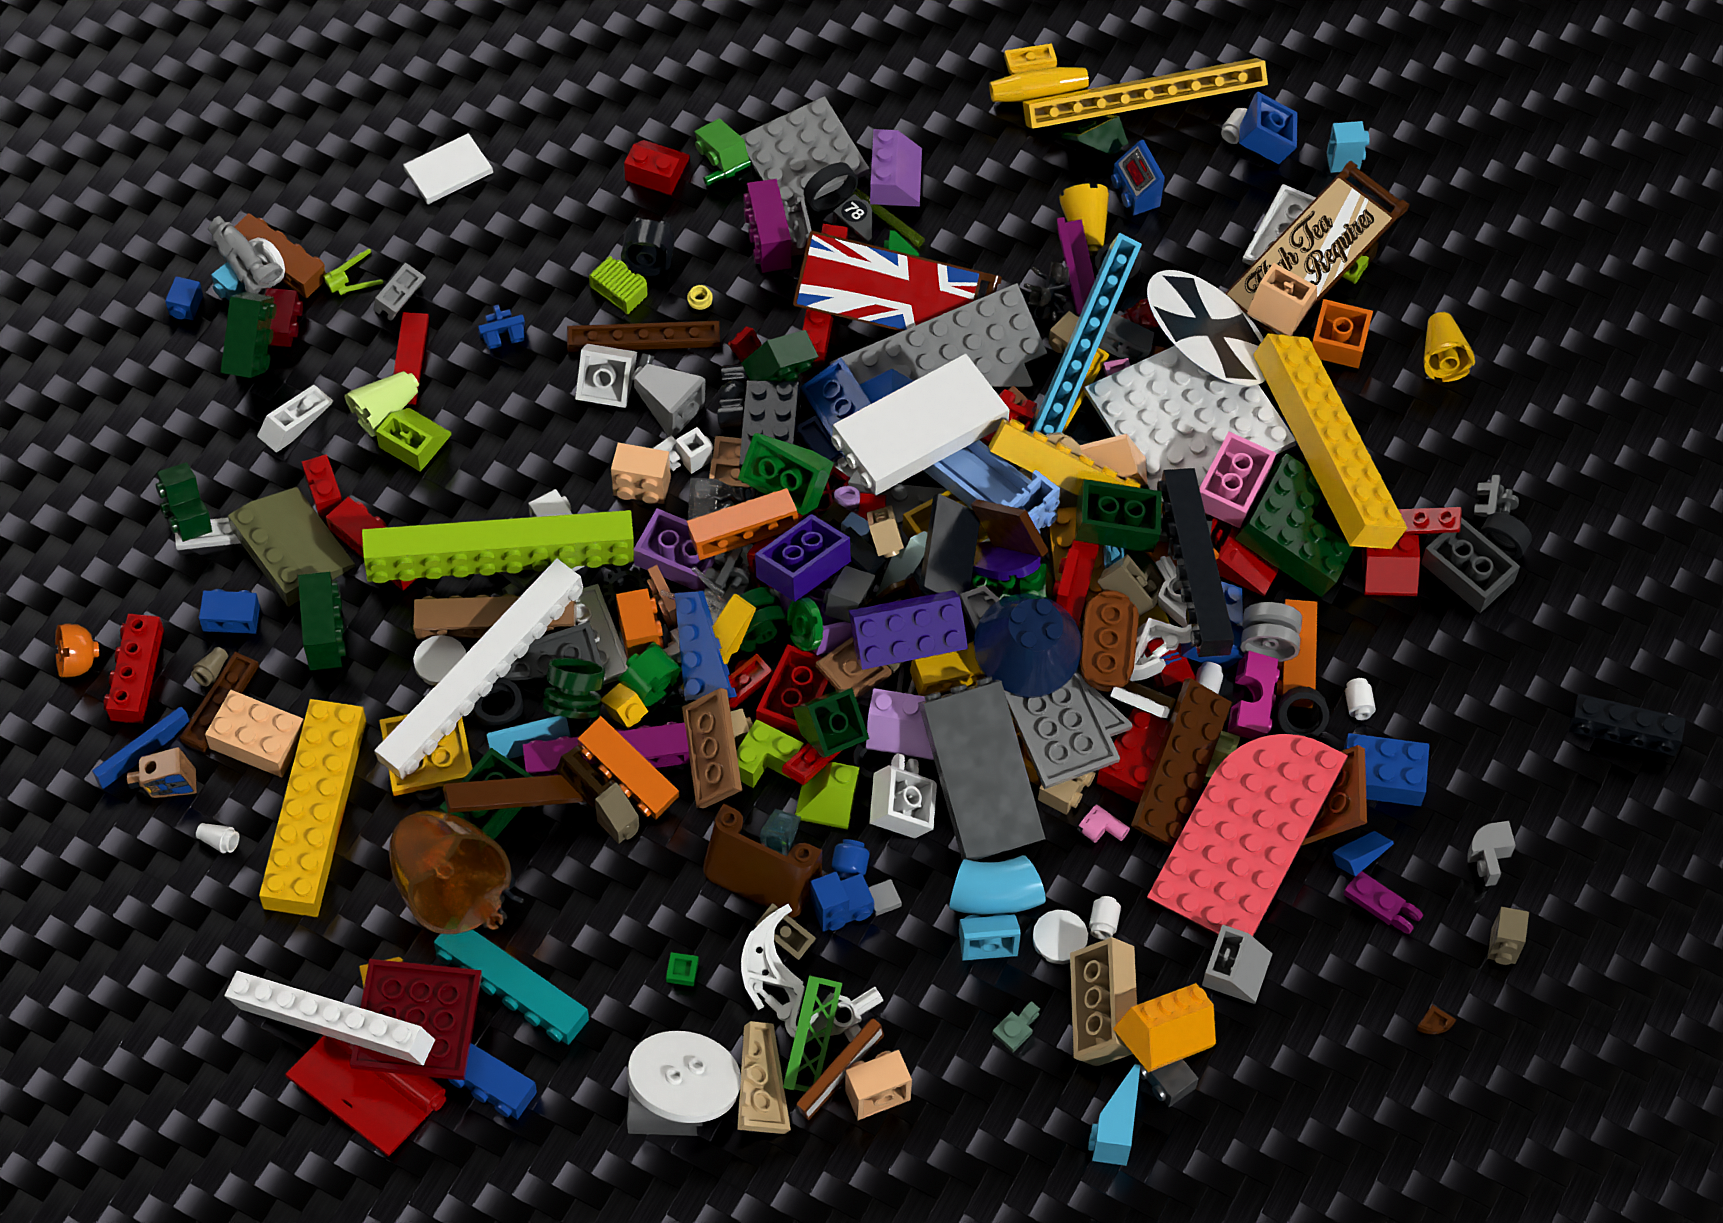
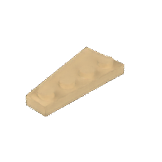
(761, 1086)

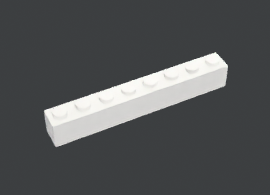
(330, 1017)

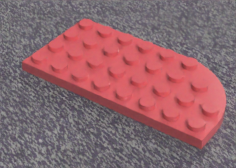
(1247, 831)

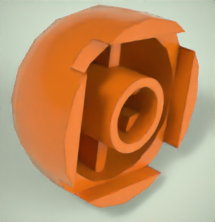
(75, 650)

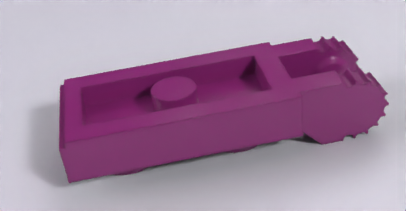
(1382, 902)

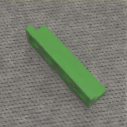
(802, 1030)

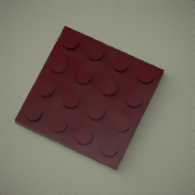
(429, 996)

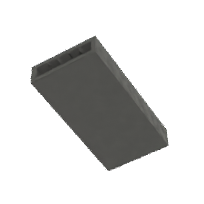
(981, 769)

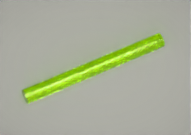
(892, 220)

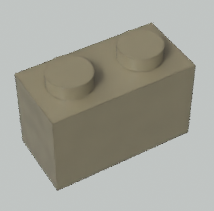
(1508, 935)

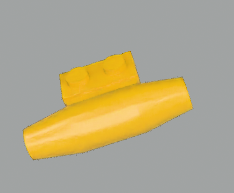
(1036, 76)

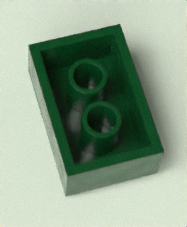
(248, 334)
(1118, 516)
(321, 620)
(491, 767)

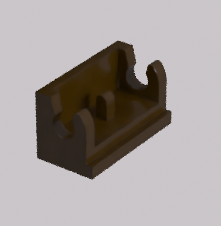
(582, 775)

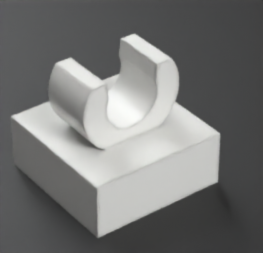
(670, 445)

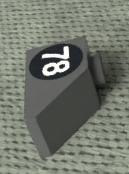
(857, 216)

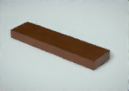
(233, 677)

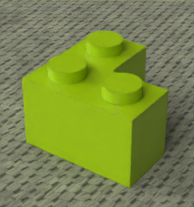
(762, 749)

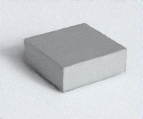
(885, 897)

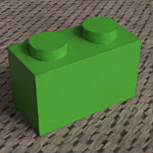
(721, 145)

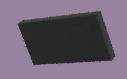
(949, 547)

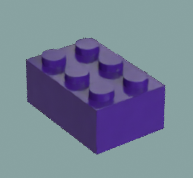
(803, 557)

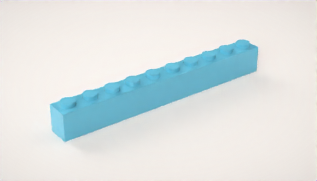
(1086, 335)

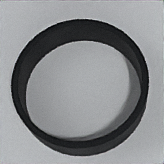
(822, 177)

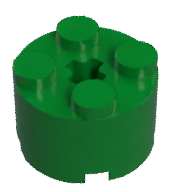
(650, 674)

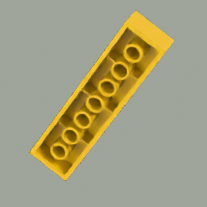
(313, 808)

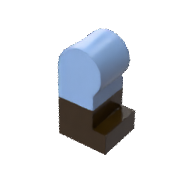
(842, 518)

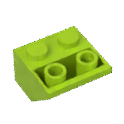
(411, 437)

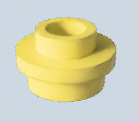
(699, 292)

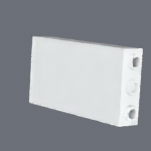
(919, 424)

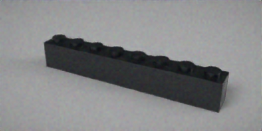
(1195, 563)

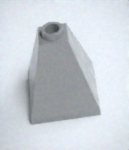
(670, 395)

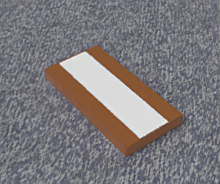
(836, 1072)

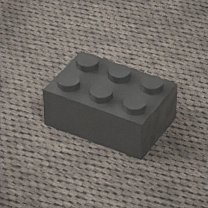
(1470, 565)

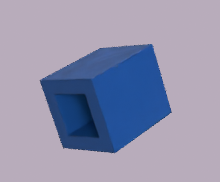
(184, 298)

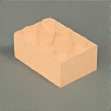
(255, 733)

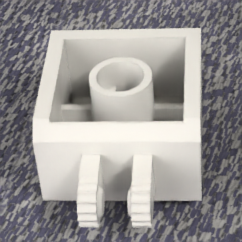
(903, 798)

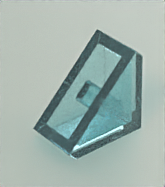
(780, 831)

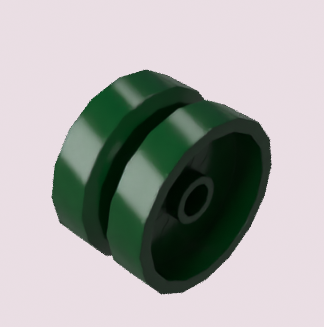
(768, 621)

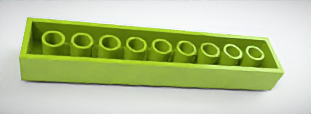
(497, 546)

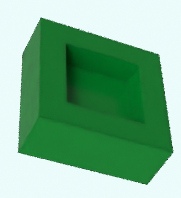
(682, 969)

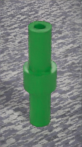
(719, 174)

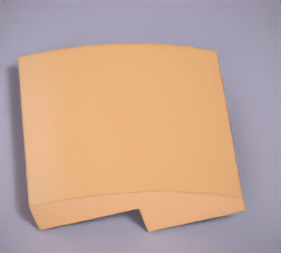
(726, 461)

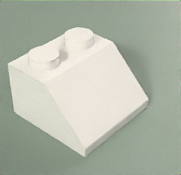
(605, 375)

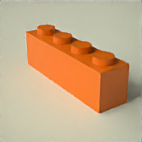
(743, 524)
(1302, 668)
(628, 768)

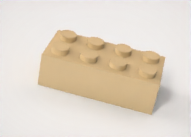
(1101, 995)

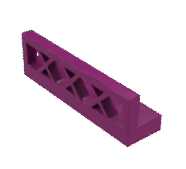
(1077, 259)

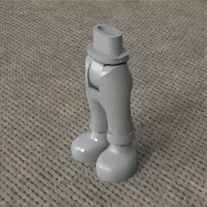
(242, 258)

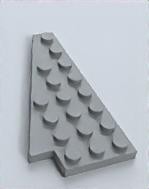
(991, 331)
(1064, 730)

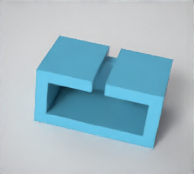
(1347, 145)

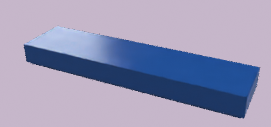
(140, 747)

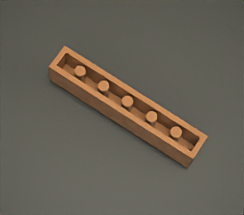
(473, 616)

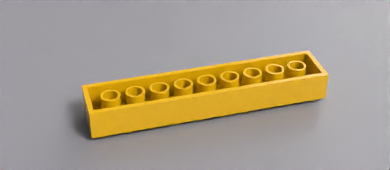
(1329, 442)

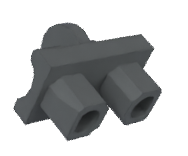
(1497, 499)
(731, 570)

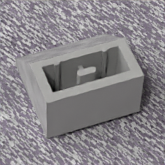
(1237, 965)

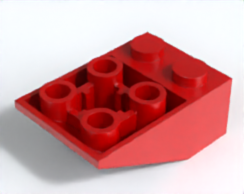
(1239, 562)

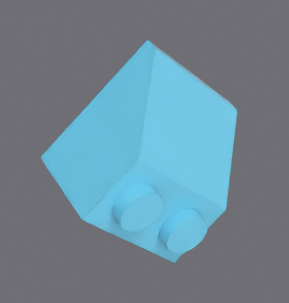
(989, 936)

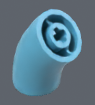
(997, 887)

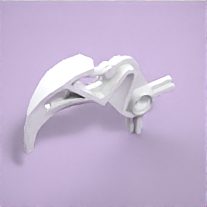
(1171, 635)
(780, 976)

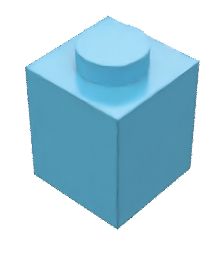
(226, 282)

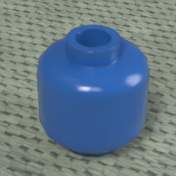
(850, 859)

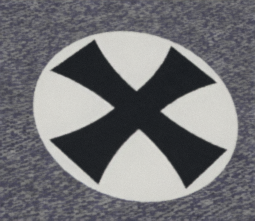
(1206, 326)

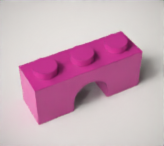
(1259, 675)

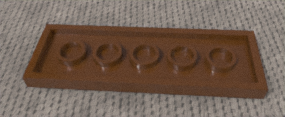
(1181, 763)

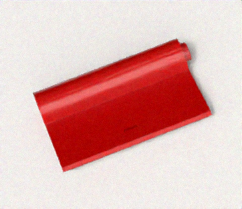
(382, 1103)

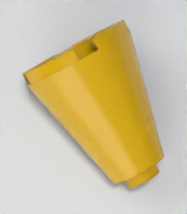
(1091, 207)
(1446, 349)

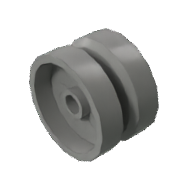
(1272, 630)

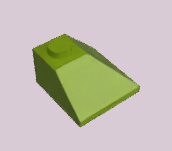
(829, 796)

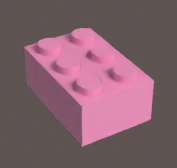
(1235, 479)

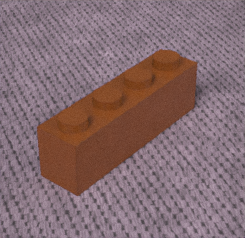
(302, 271)

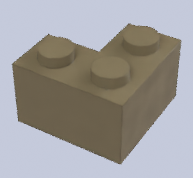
(1138, 584)

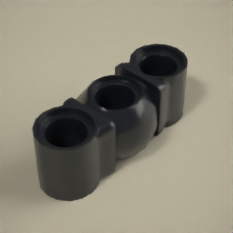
(732, 396)

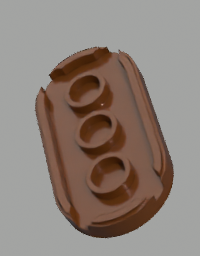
(1109, 641)

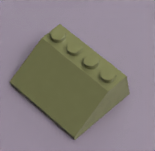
(288, 541)

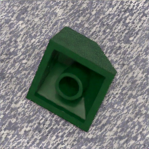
(1097, 133)

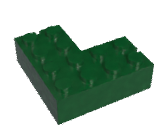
(1287, 535)

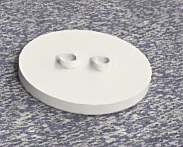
(684, 1076)

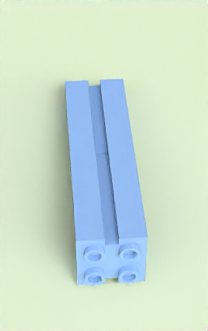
(988, 477)

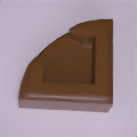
(1435, 1021)

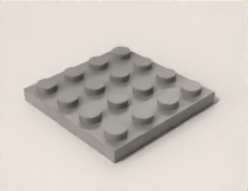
(800, 146)

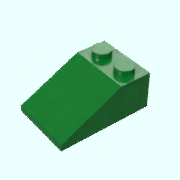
(781, 465)

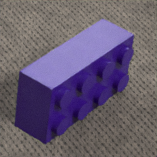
(908, 629)

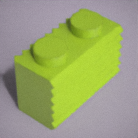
(618, 284)

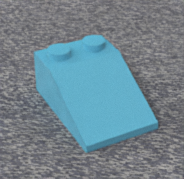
(1113, 1134)

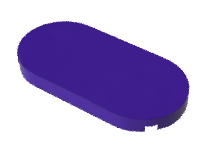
(1001, 562)

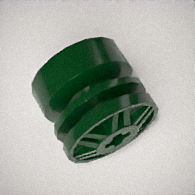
(573, 688)

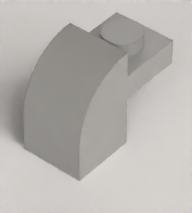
(1487, 846)

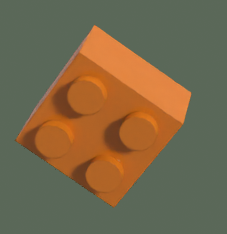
(1341, 333)
(638, 621)

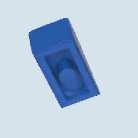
(1361, 852)

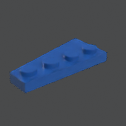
(699, 648)

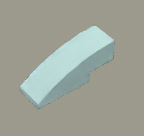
(905, 562)

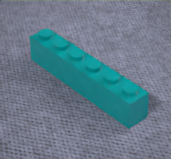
(514, 984)

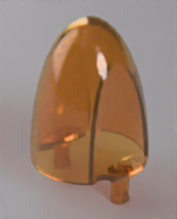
(448, 871)

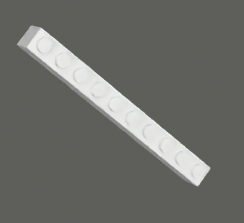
(479, 669)

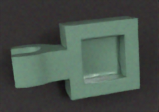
(1015, 1028)

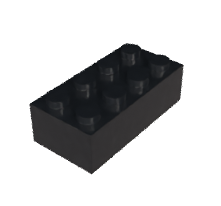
(770, 410)

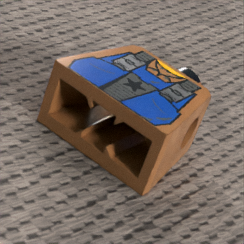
(164, 774)

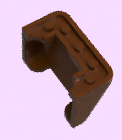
(757, 870)

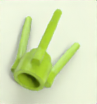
(337, 278)

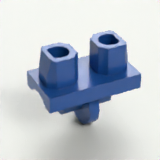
(491, 331)

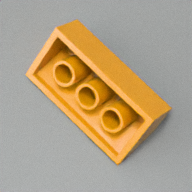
(1169, 1027)

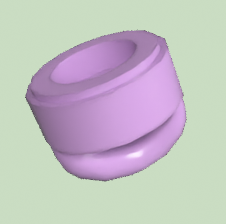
(847, 497)

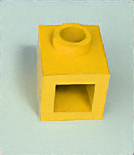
(624, 705)

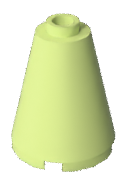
(378, 399)

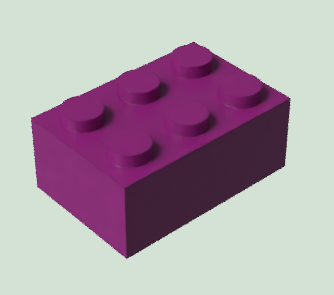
(767, 225)

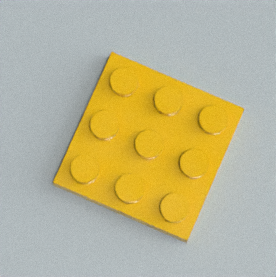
(445, 765)

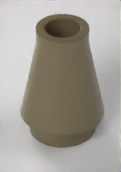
(208, 668)

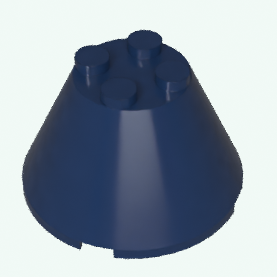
(1028, 645)

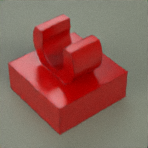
(745, 343)

